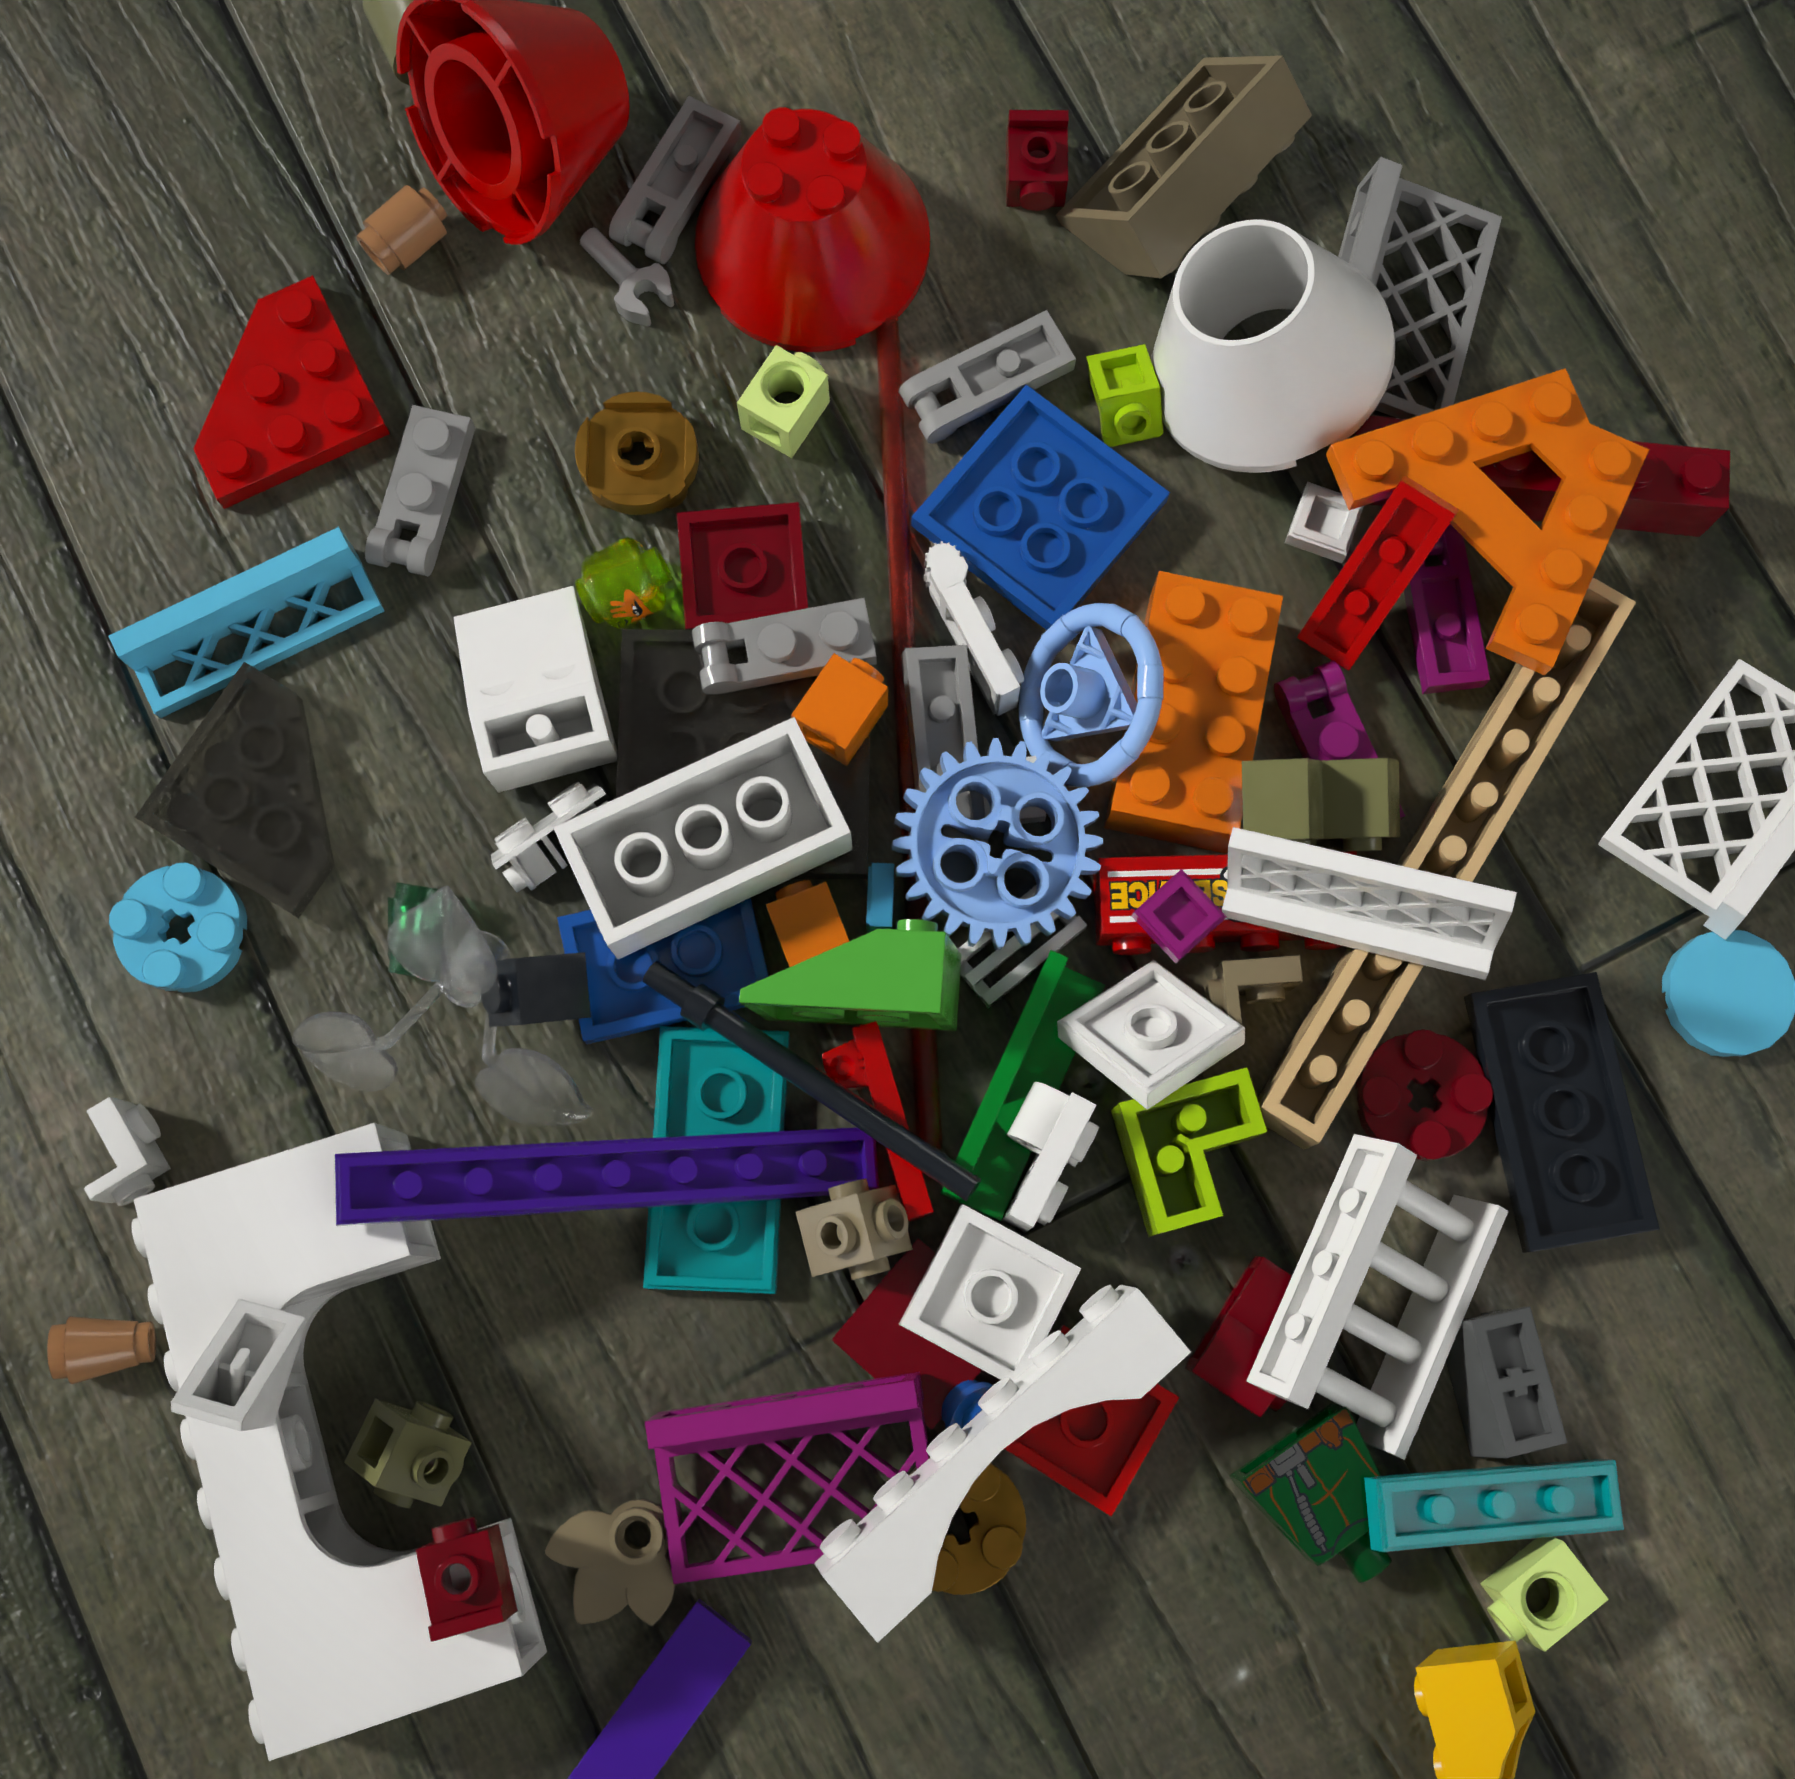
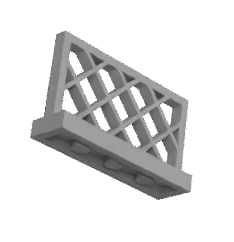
(1366, 244)

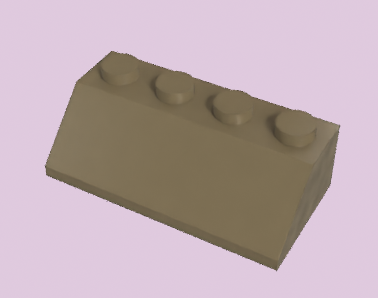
(1187, 163)

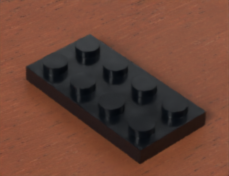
(1561, 1113)

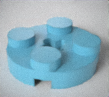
(144, 918)

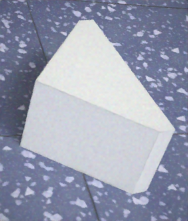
(243, 1369)

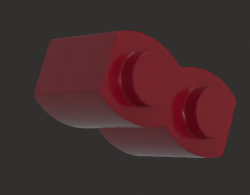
(1237, 1334)

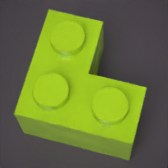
(1169, 1142)

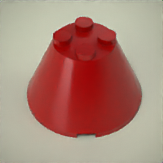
(811, 234)

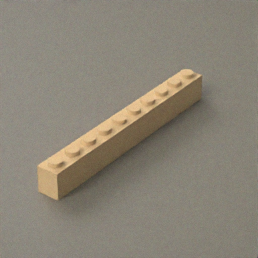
(1450, 842)

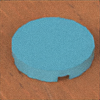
(1729, 993)

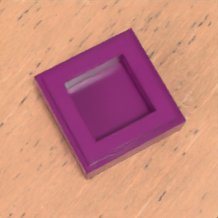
(1178, 916)

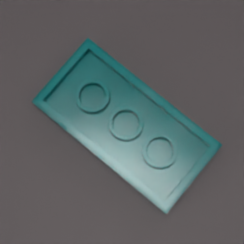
(714, 1090)

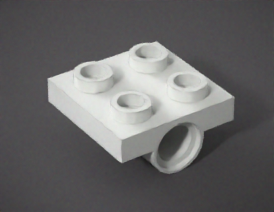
(1059, 1134)

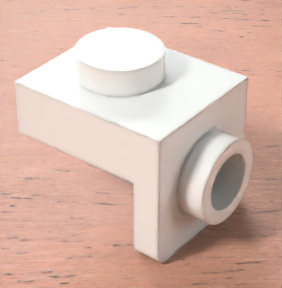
(130, 1138)

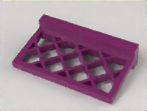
(768, 1421)

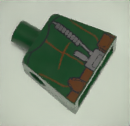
(1316, 1491)

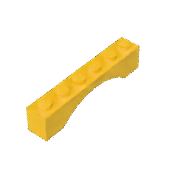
(1475, 1709)

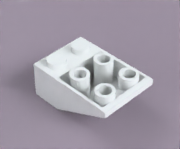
(533, 690)

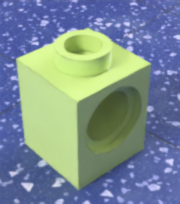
(779, 423)
(1571, 1599)

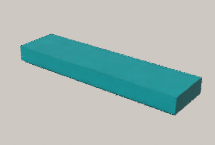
(1492, 1504)

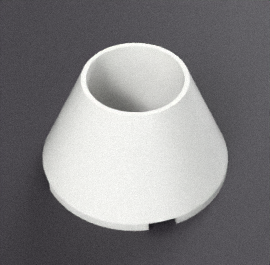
(1288, 389)

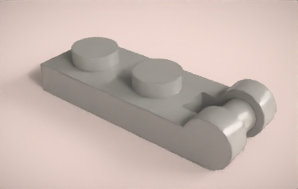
(675, 179)
(988, 375)
(421, 490)
(783, 645)

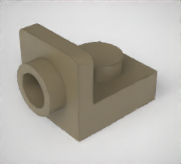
(1259, 979)

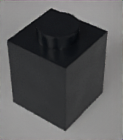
(538, 990)

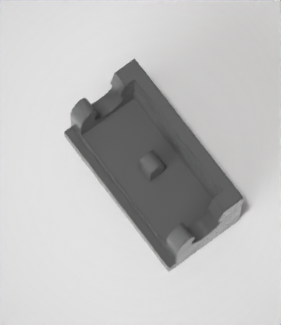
(1503, 1385)

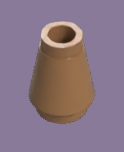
(97, 1347)

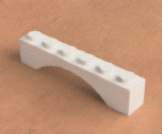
(892, 1554)

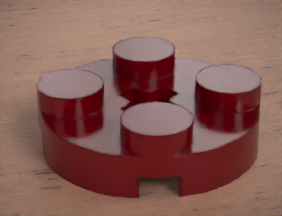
(1459, 1091)

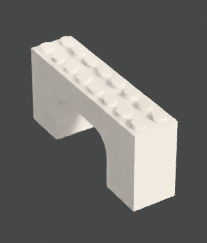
(319, 1613)

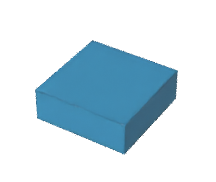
(880, 896)

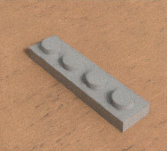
(942, 721)

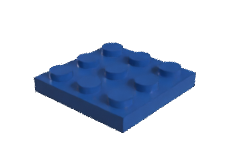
(1040, 508)

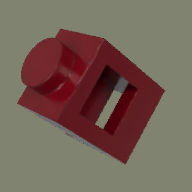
(1037, 159)
(490, 1593)

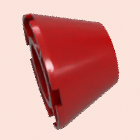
(510, 106)

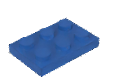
(717, 951)

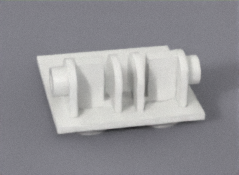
(519, 841)

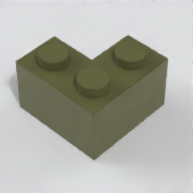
(1323, 800)

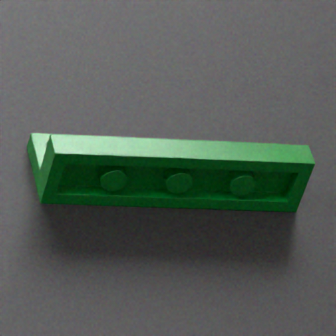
(1030, 1057)

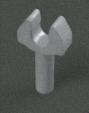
(631, 280)

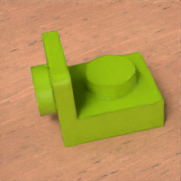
(1126, 395)

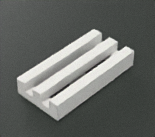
(975, 976)

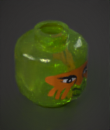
(623, 583)

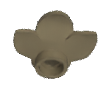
(611, 1567)

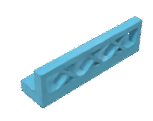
(239, 603)

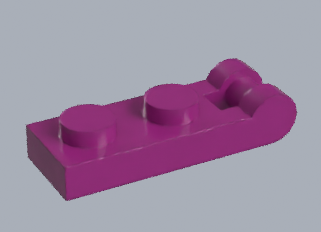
(1446, 621)
(1332, 735)

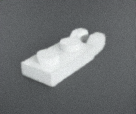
(971, 625)

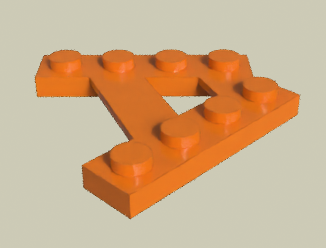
(1543, 564)

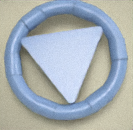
(1091, 692)

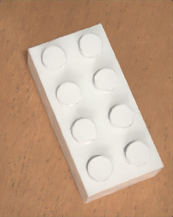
(704, 838)

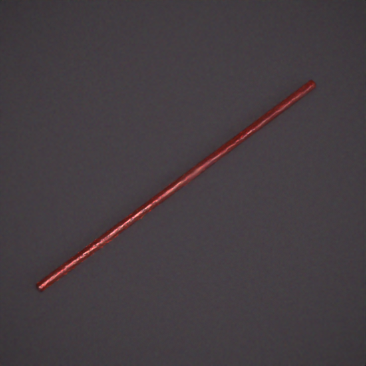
(903, 636)

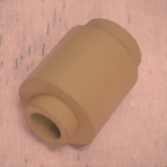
(403, 229)

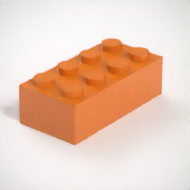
(1216, 673)

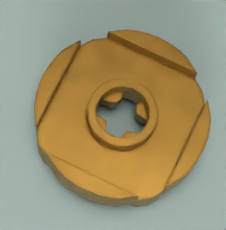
(644, 487)
(993, 1541)

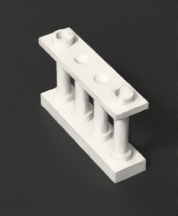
(1331, 1274)

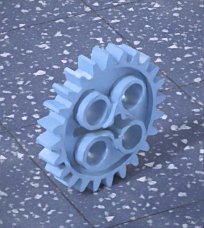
(1009, 787)

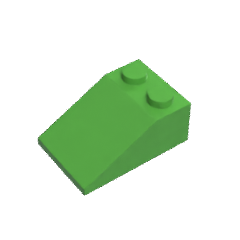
(884, 976)

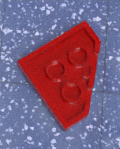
(285, 399)

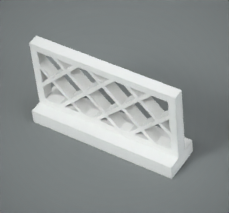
(1773, 837)
(1365, 903)

